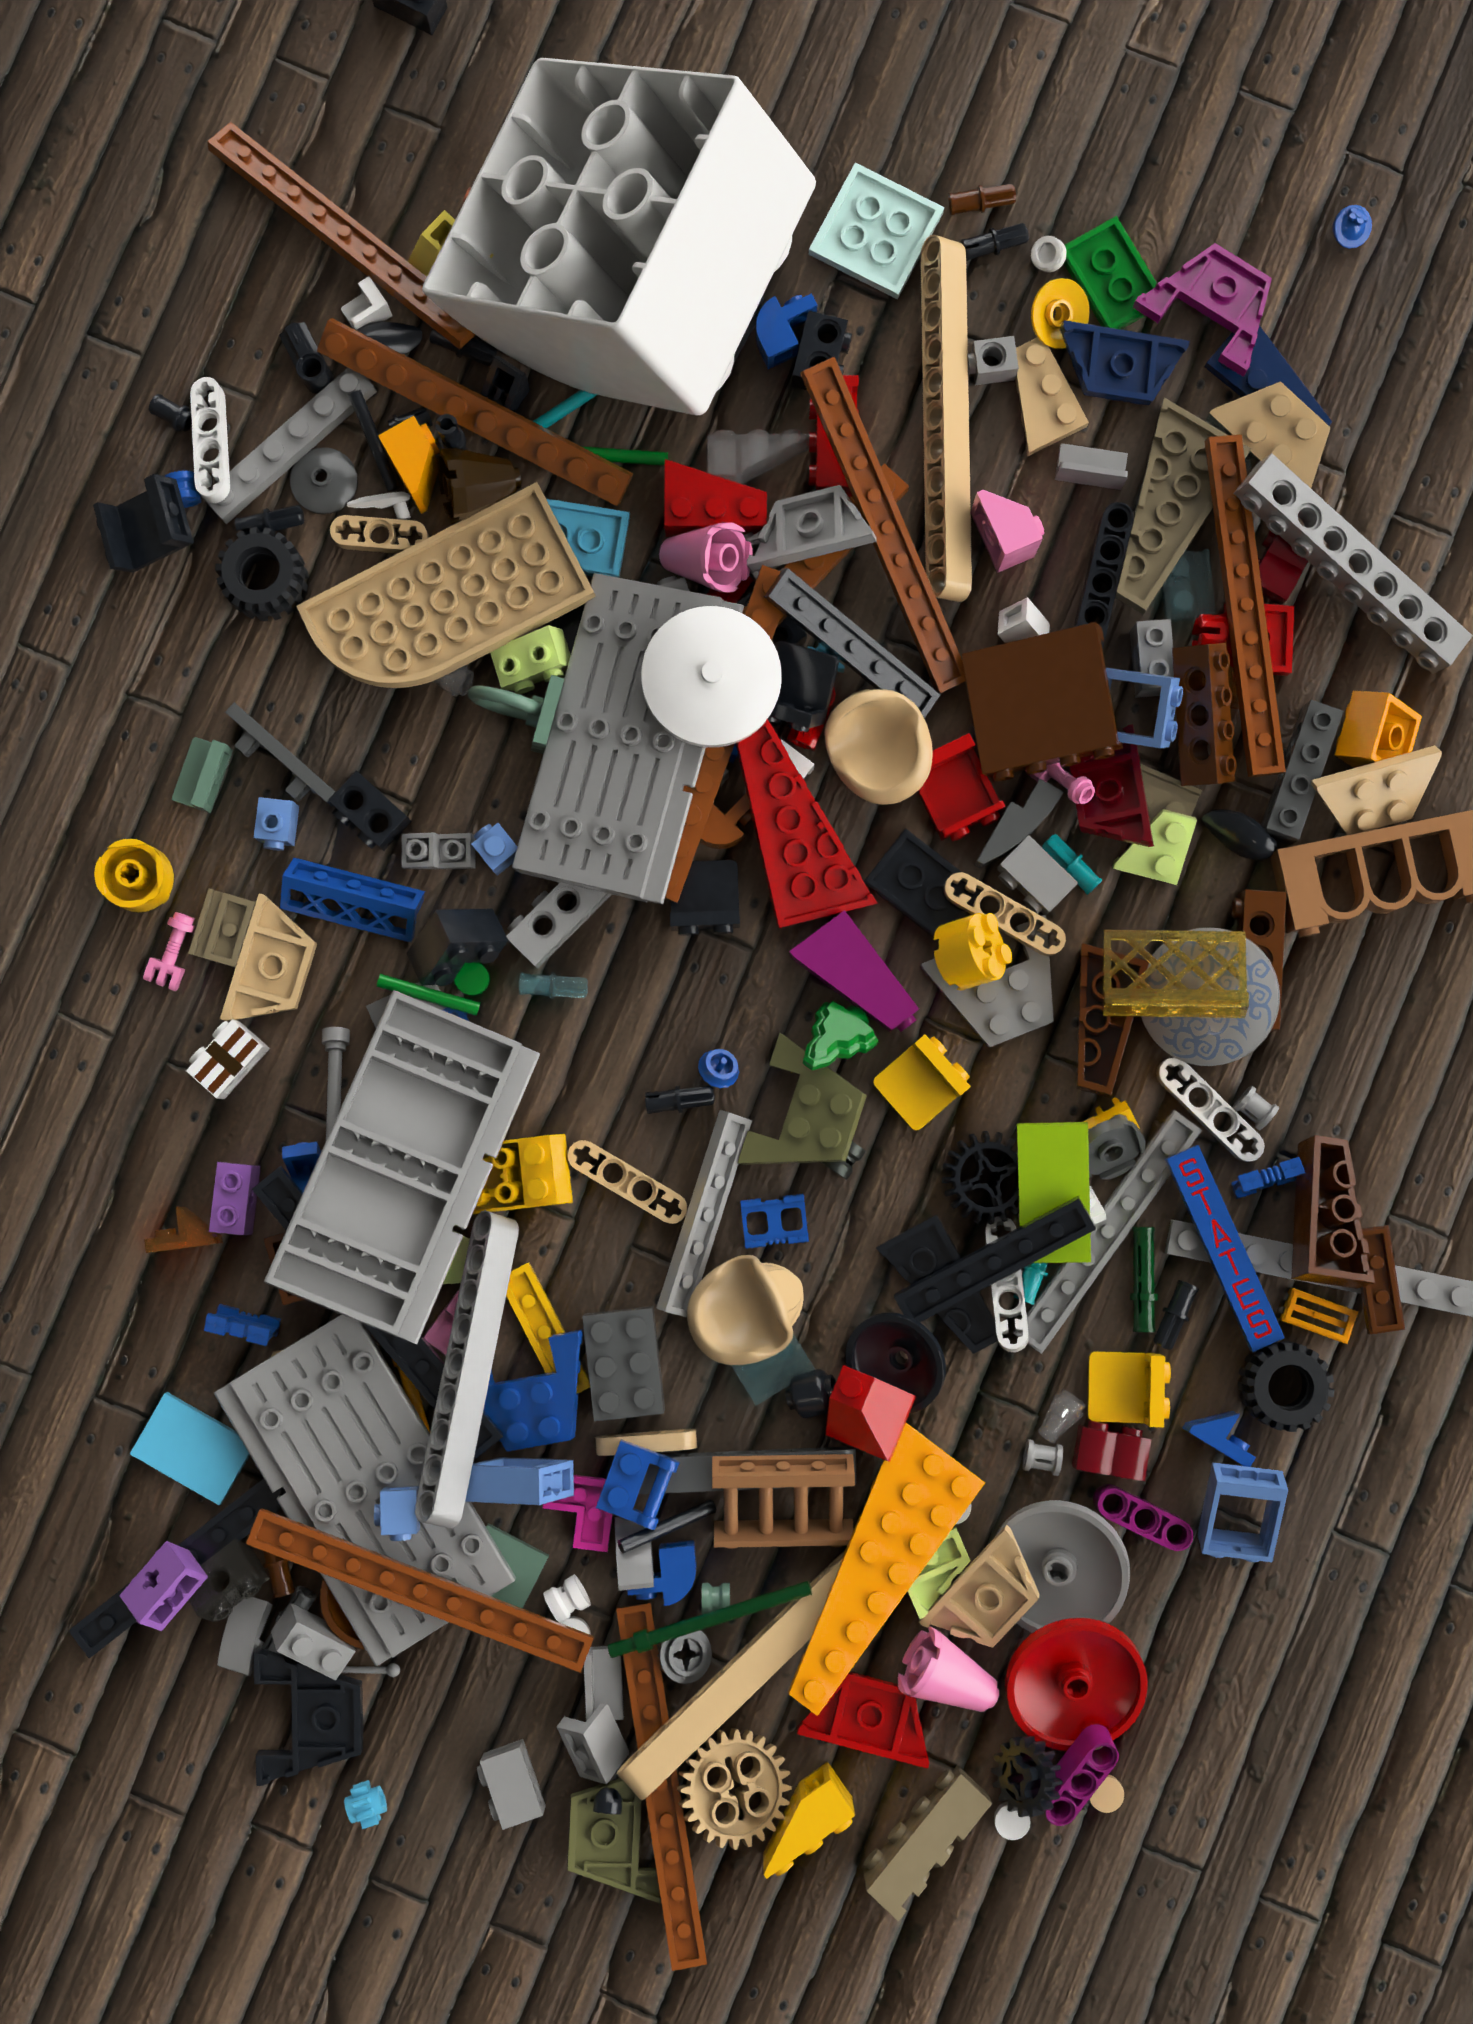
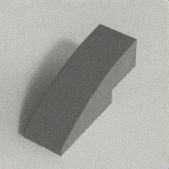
(1019, 822)

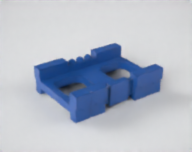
(1281, 1175)
(775, 1231)
(240, 1325)

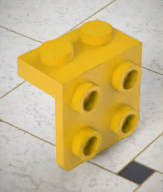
(921, 1082)
(1128, 1388)

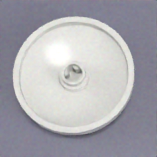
(711, 676)

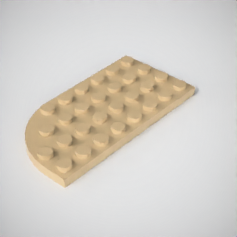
(450, 596)

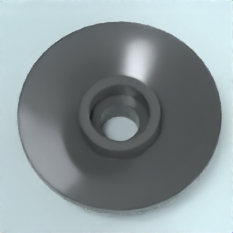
(330, 494)

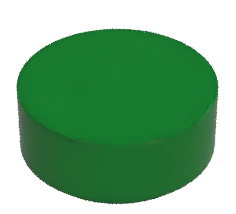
(472, 979)

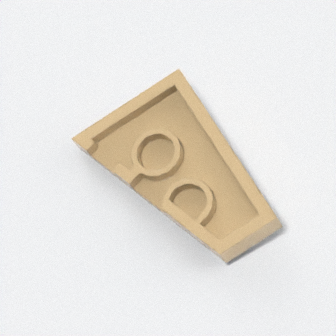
(1045, 398)

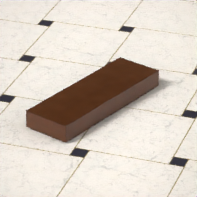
(1381, 1299)

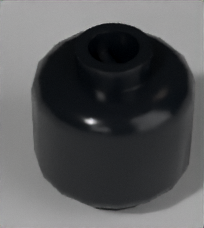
(810, 1393)

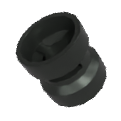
(845, 1169)

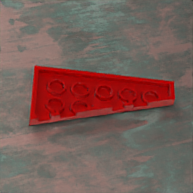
(799, 849)

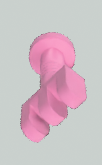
(1079, 789)
(181, 924)

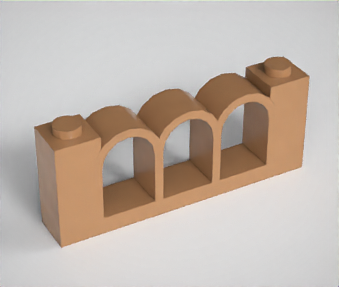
(1298, 874)

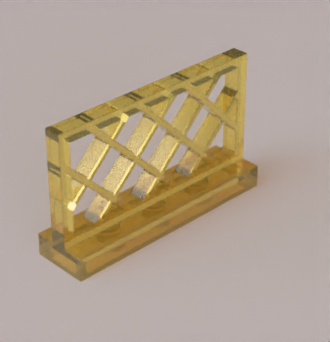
(1179, 1001)

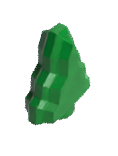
(838, 1035)

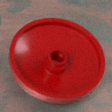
(1075, 1678)

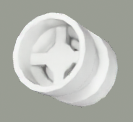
(566, 1599)

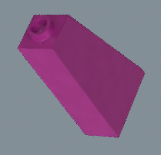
(854, 970)

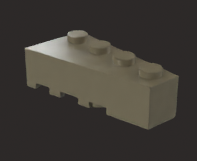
(924, 1840)

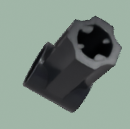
(305, 357)

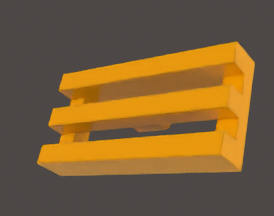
(1290, 1306)

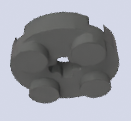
(1123, 1138)

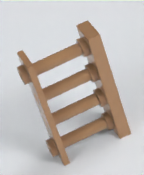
(776, 1472)

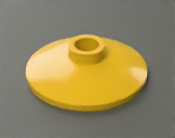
(1069, 303)

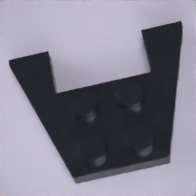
(324, 1717)

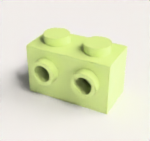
(531, 659)

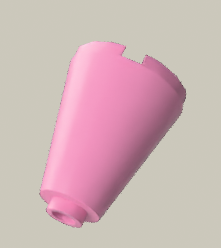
(709, 556)
(945, 1674)

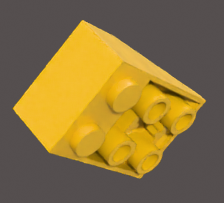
(527, 1175)
(815, 1811)

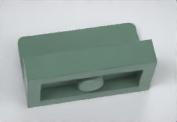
(202, 774)

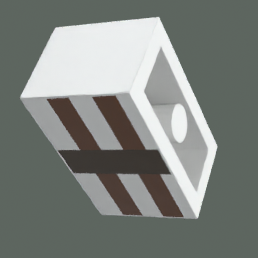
(226, 1058)

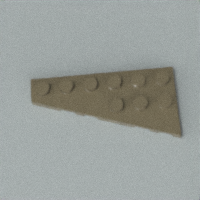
(1170, 504)

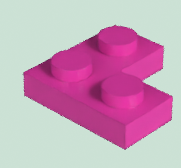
(592, 1524)

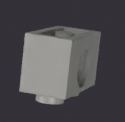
(1151, 653)

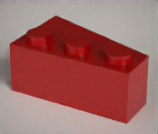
(827, 470)
(703, 499)

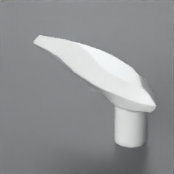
(394, 499)

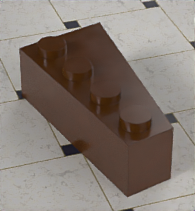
(1099, 1036)
(1327, 1218)

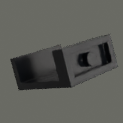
(144, 526)

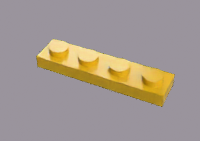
(537, 1317)

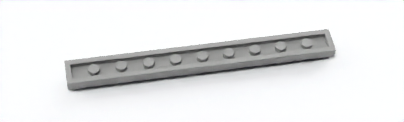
(1275, 1259)

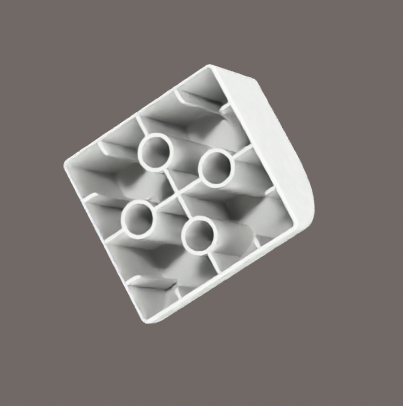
(624, 230)

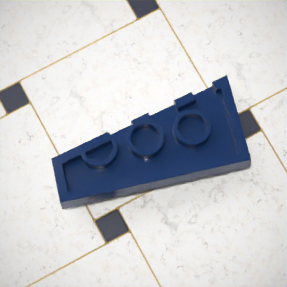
(1265, 369)

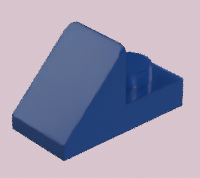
(1214, 1432)

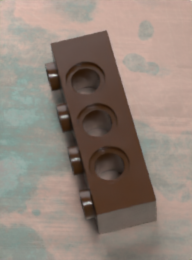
(1193, 729)
(1271, 911)

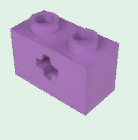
(234, 1199)
(163, 1586)

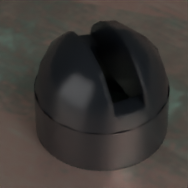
(608, 1801)

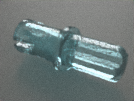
(553, 985)

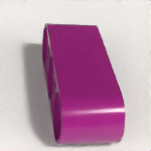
(1156, 1527)
(1093, 1765)

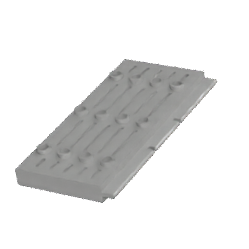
(610, 776)
(403, 1168)
(335, 1433)

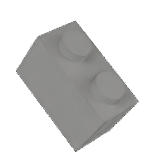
(1036, 876)
(311, 1642)
(511, 1784)

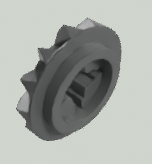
(694, 1666)

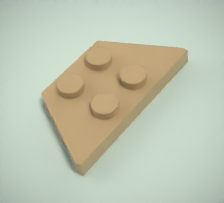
(1277, 424)
(1378, 791)
(270, 965)
(987, 1594)

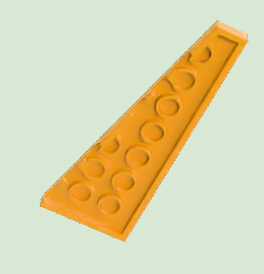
(898, 1532)

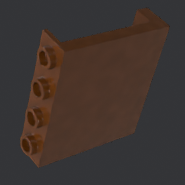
(1041, 702)

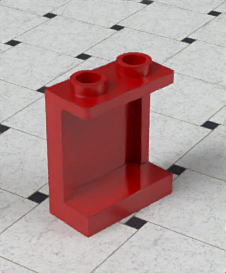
(958, 792)

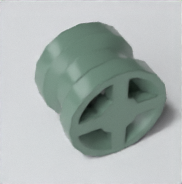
(715, 1597)

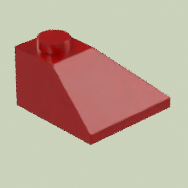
(867, 1413)

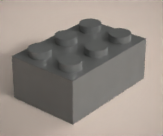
(623, 1363)

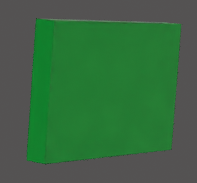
(1109, 273)

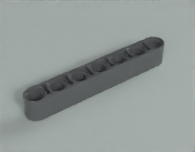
(695, 1469)

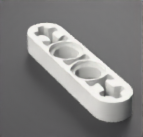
(207, 440)
(1213, 1105)
(1014, 1284)

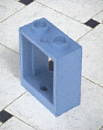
(1170, 698)
(521, 1481)
(1248, 1483)

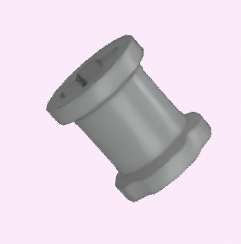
(1255, 1107)
(1042, 1457)

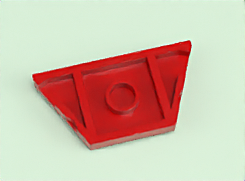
(872, 1719)

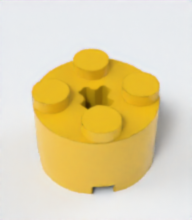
(120, 862)
(971, 951)

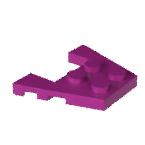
(1223, 291)

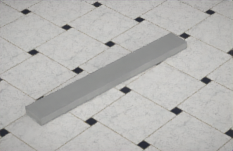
(1122, 1213)

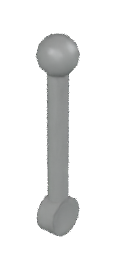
(392, 1669)

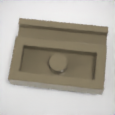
(1167, 793)
(222, 928)

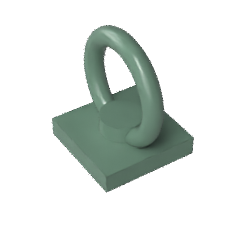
(536, 711)

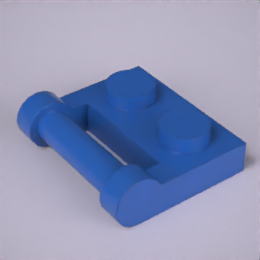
(626, 1480)

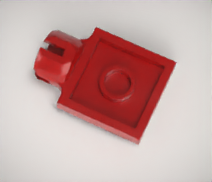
(1280, 628)

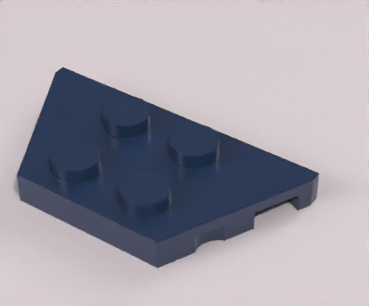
(1120, 362)

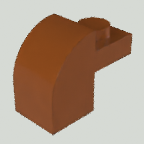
(722, 830)

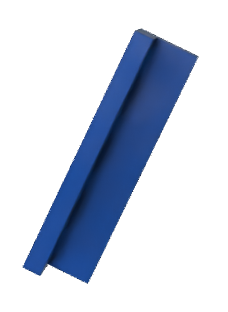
(351, 892)

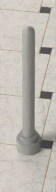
(335, 1043)

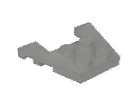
(1008, 1005)

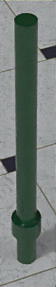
(645, 1639)

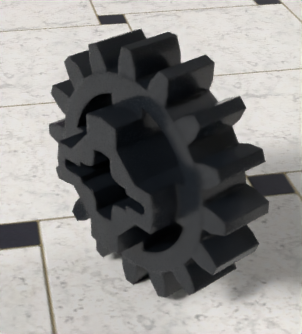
(1026, 1776)

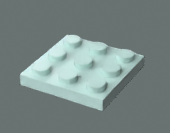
(876, 230)

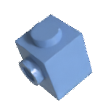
(276, 823)
(495, 847)
(397, 1512)

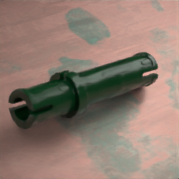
(1143, 1279)

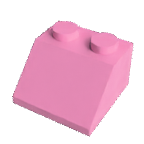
(1006, 529)

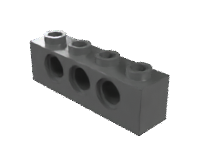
(1303, 762)

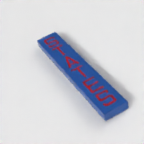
(1224, 1248)

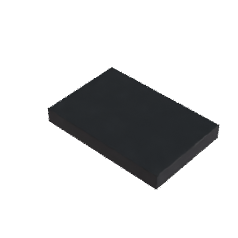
(913, 882)

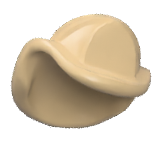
(879, 745)
(744, 1310)

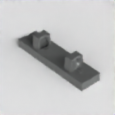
(257, 736)

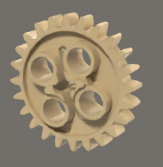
(705, 1798)

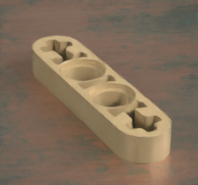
(1007, 908)
(629, 1179)

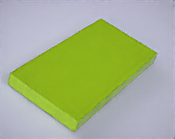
(1052, 1172)

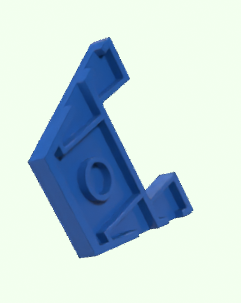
(540, 1406)

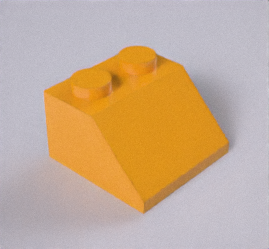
(413, 456)
(1376, 728)

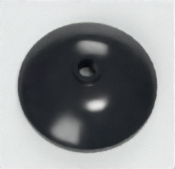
(876, 1352)

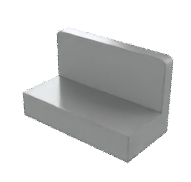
(1091, 466)
(603, 1682)
(594, 1745)

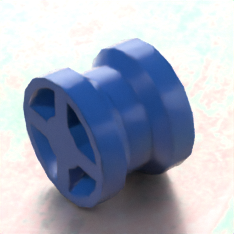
(187, 488)

